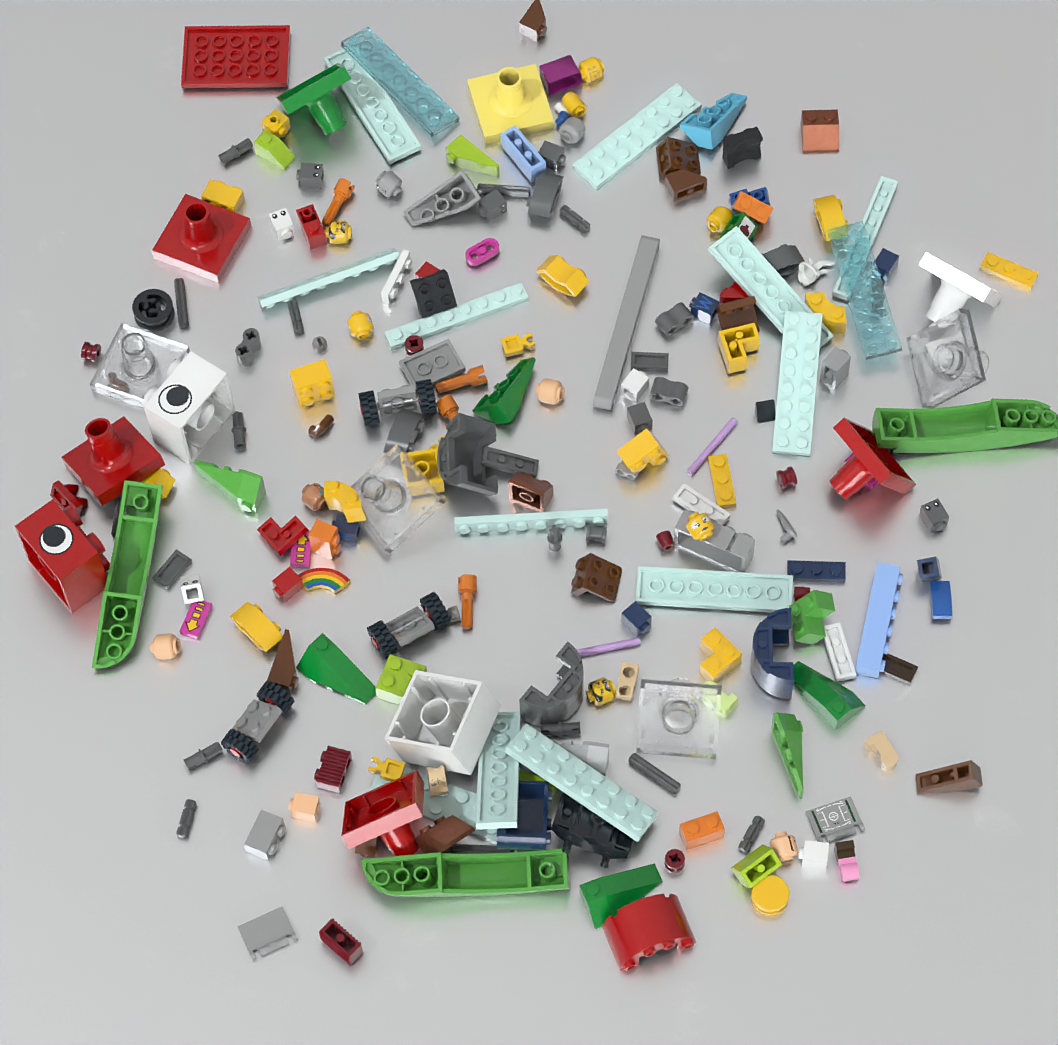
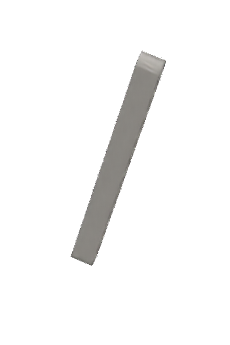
(626, 323)

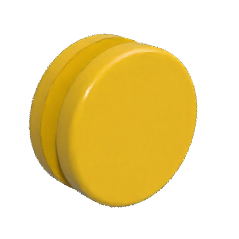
(770, 895)

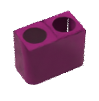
(560, 75)

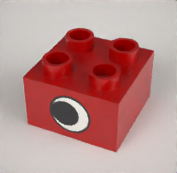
(64, 554)

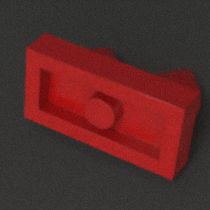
(65, 496)

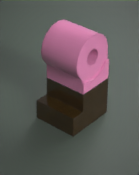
(846, 860)

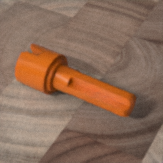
(341, 193)
(463, 380)
(447, 407)
(467, 588)

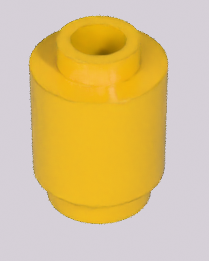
(574, 104)

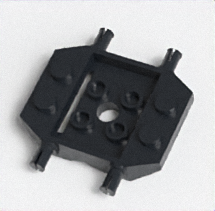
(589, 834)

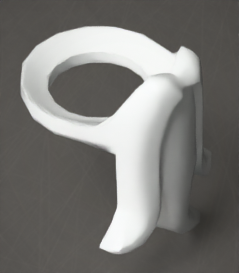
(810, 273)

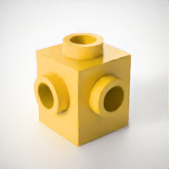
(276, 123)

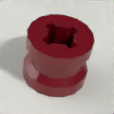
(412, 340)
(91, 352)
(786, 477)
(677, 864)

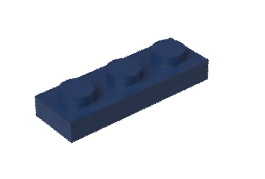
(817, 571)

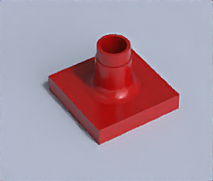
(201, 238)
(111, 456)
(867, 463)
(386, 814)

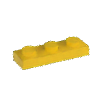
(1008, 271)
(722, 481)

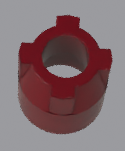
(665, 540)
(800, 592)

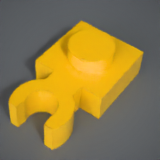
(514, 344)
(389, 770)

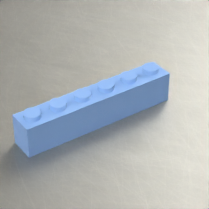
(877, 620)

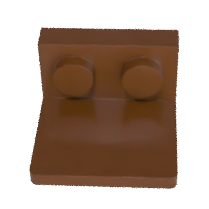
(677, 155)
(737, 313)

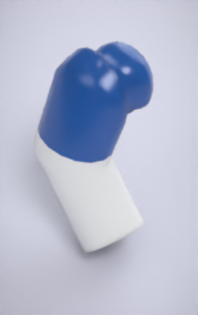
(563, 114)

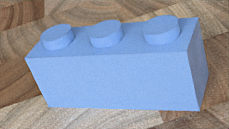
(522, 153)

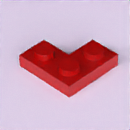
(282, 538)

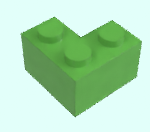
(809, 615)

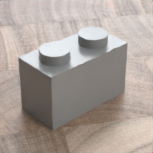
(835, 367)
(265, 835)

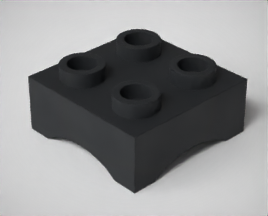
(742, 146)
(433, 293)

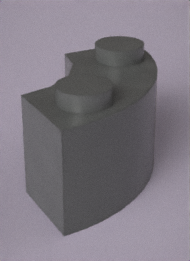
(545, 194)
(784, 259)
(405, 430)

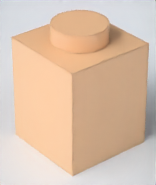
(304, 807)

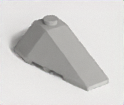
(447, 199)
(591, 753)

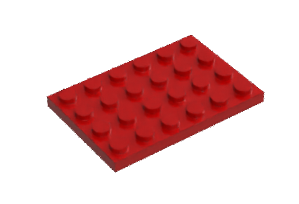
(235, 56)

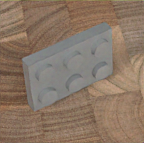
(433, 363)

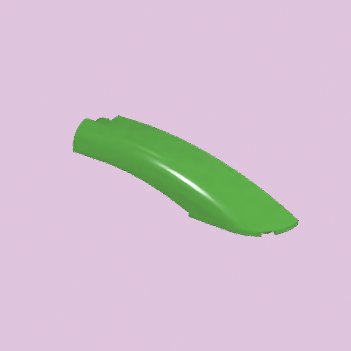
(964, 427)
(127, 573)
(469, 874)

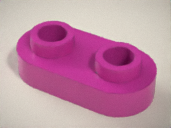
(481, 251)

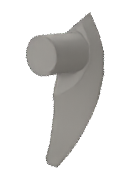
(787, 526)

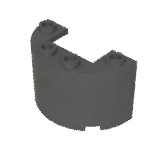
(462, 451)
(563, 699)

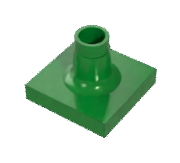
(318, 98)

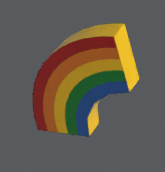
(324, 578)

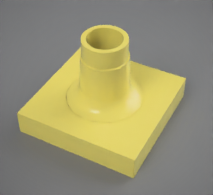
(509, 100)

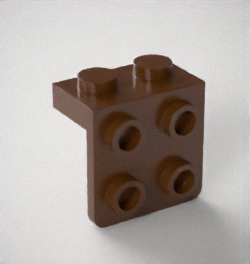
(596, 577)

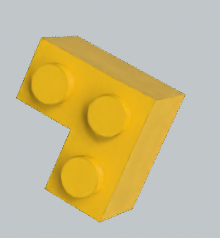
(736, 343)
(642, 450)
(721, 655)

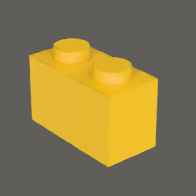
(223, 195)

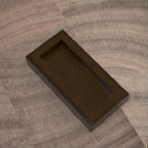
(899, 668)

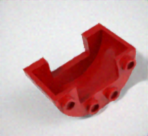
(646, 928)

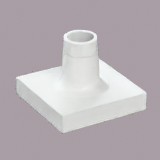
(955, 289)

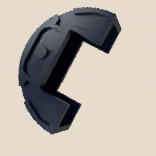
(773, 677)
(532, 819)

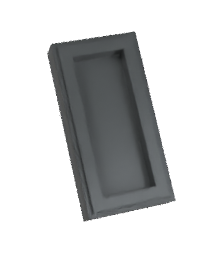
(649, 361)
(172, 569)

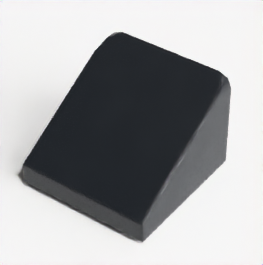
(765, 411)

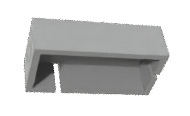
(723, 547)

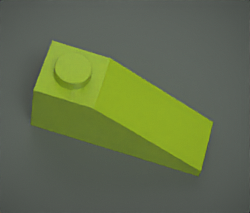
(469, 157)

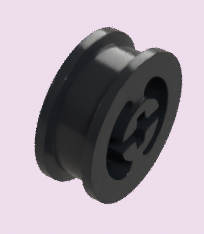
(155, 318)

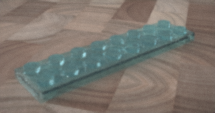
(400, 81)
(864, 290)

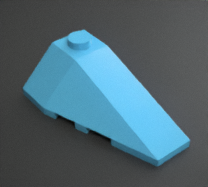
(713, 123)

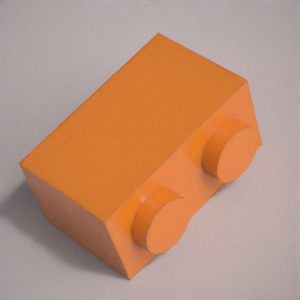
(752, 207)
(324, 539)
(701, 830)

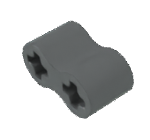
(674, 319)
(247, 348)
(668, 391)

